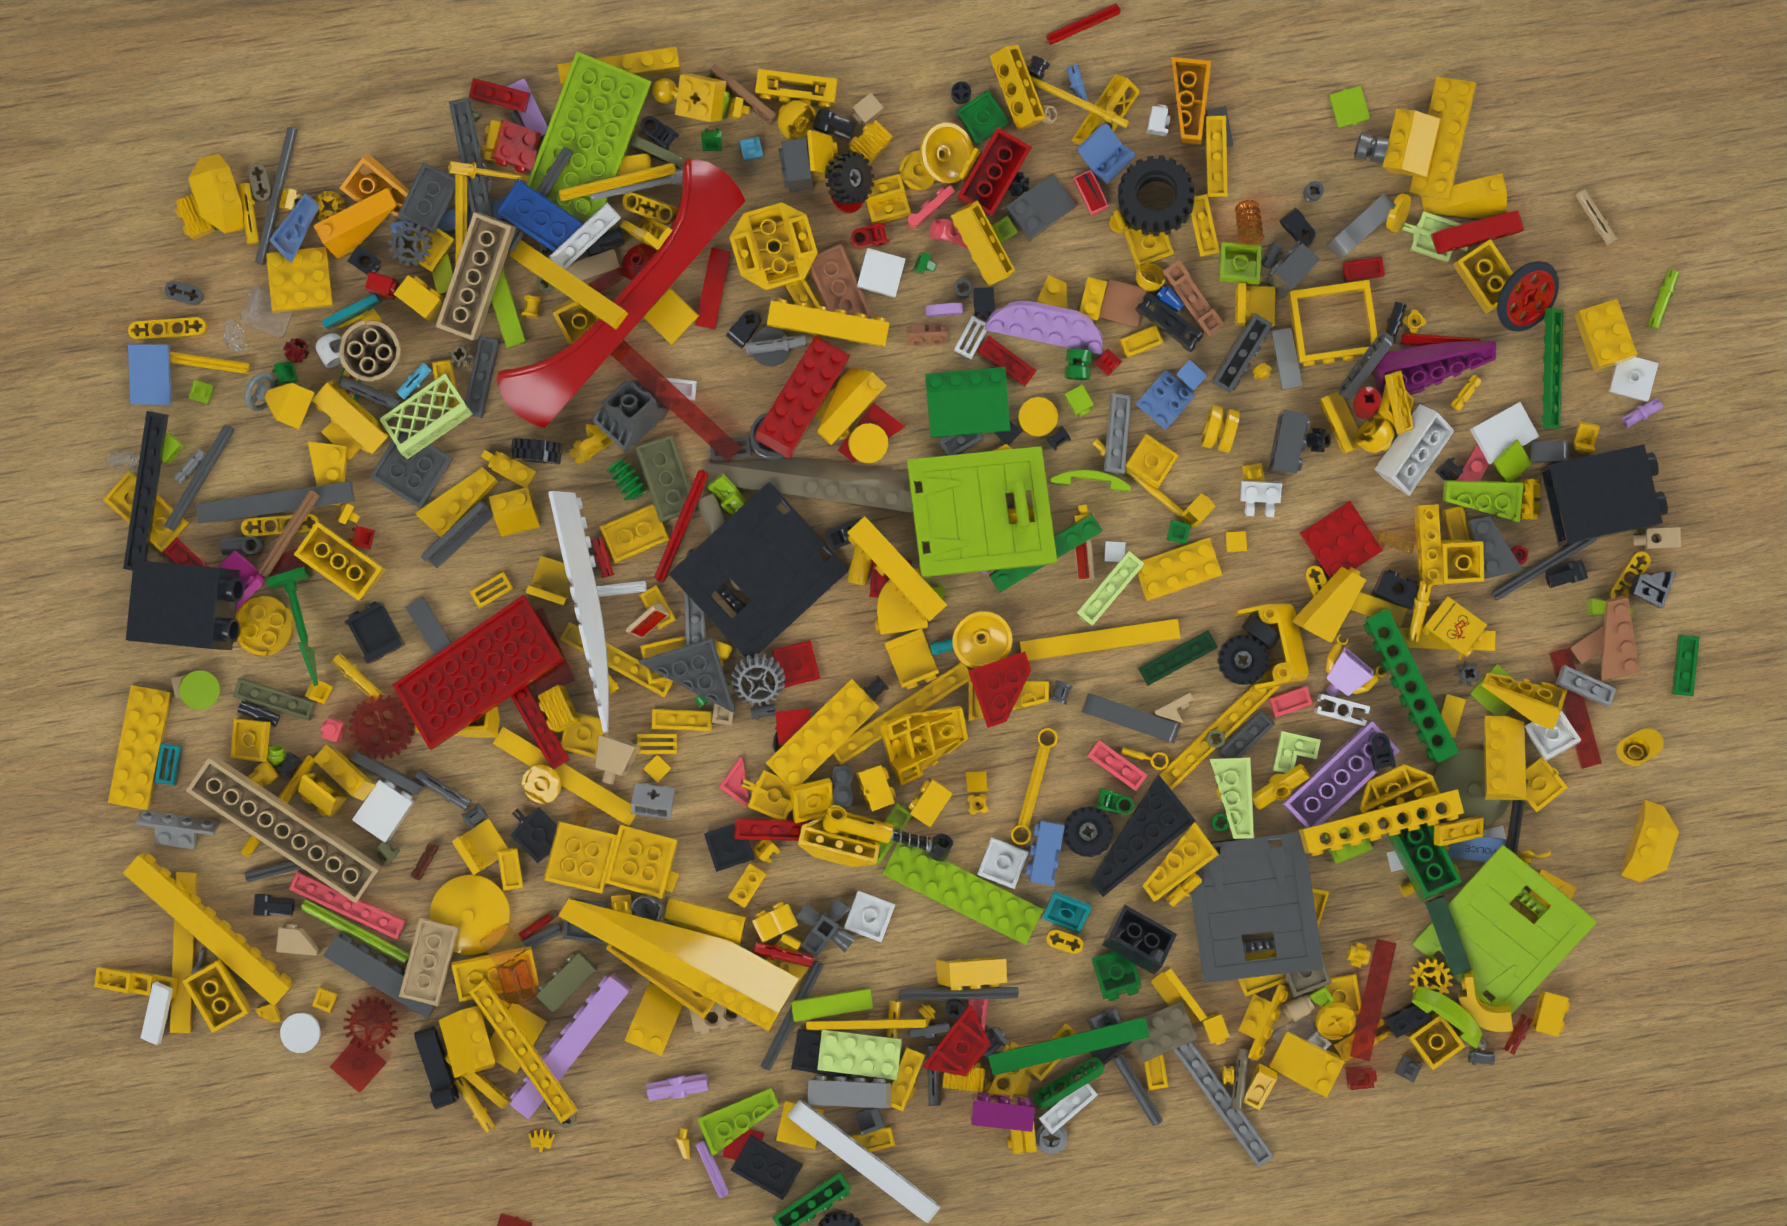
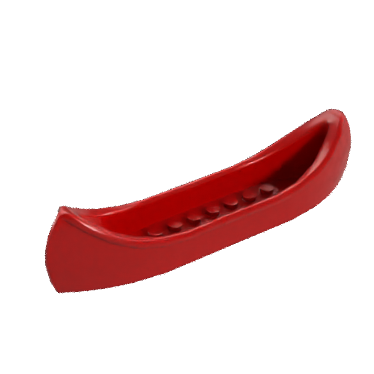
(705, 206)

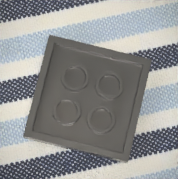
(412, 477)

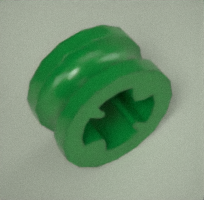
(1215, 818)

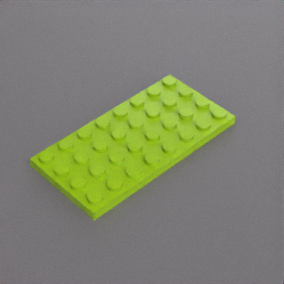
(596, 123)

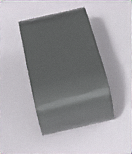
(1549, 451)

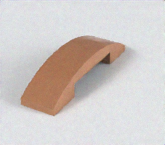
(1192, 298)

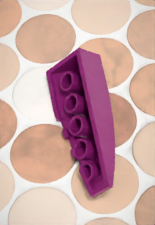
(1433, 363)

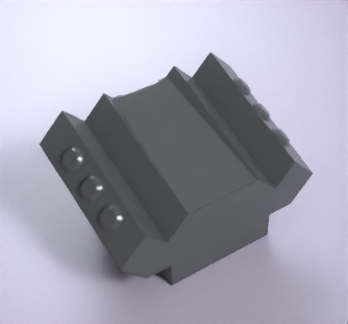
(629, 414)

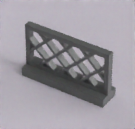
(458, 534)

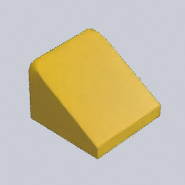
(976, 781)

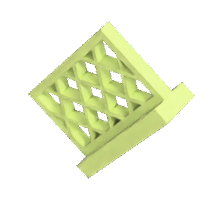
(430, 431)
(1110, 588)

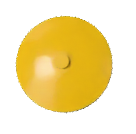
(474, 906)

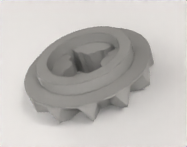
(1057, 1144)

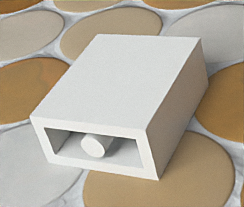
(384, 810)

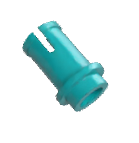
(941, 646)

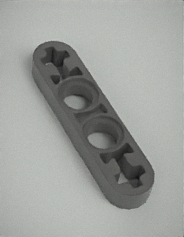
(1366, 365)
(386, 772)

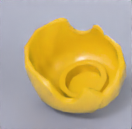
(1150, 277)

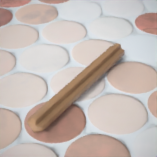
(288, 533)

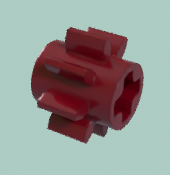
(296, 350)

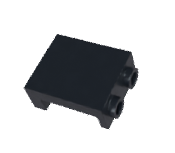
(375, 632)

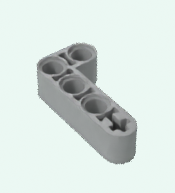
(1361, 226)

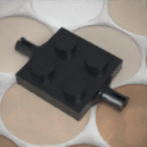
(535, 833)

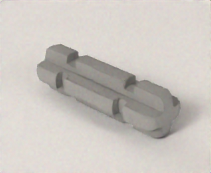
(190, 466)

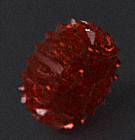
(372, 1014)

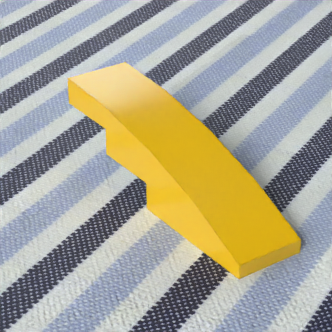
(131, 981)

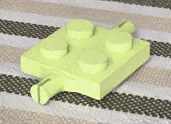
(1422, 240)

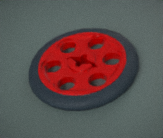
(1527, 296)

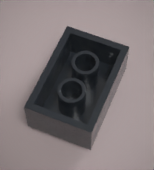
(1139, 939)

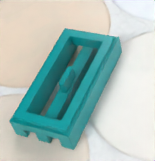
(163, 746)

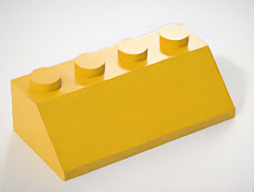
(339, 561)
(1504, 758)

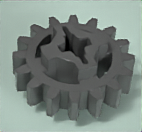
(405, 237)

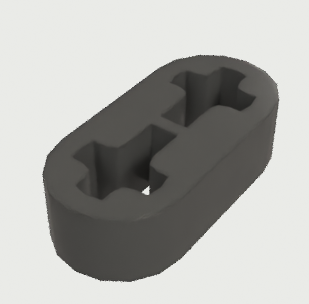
(182, 297)

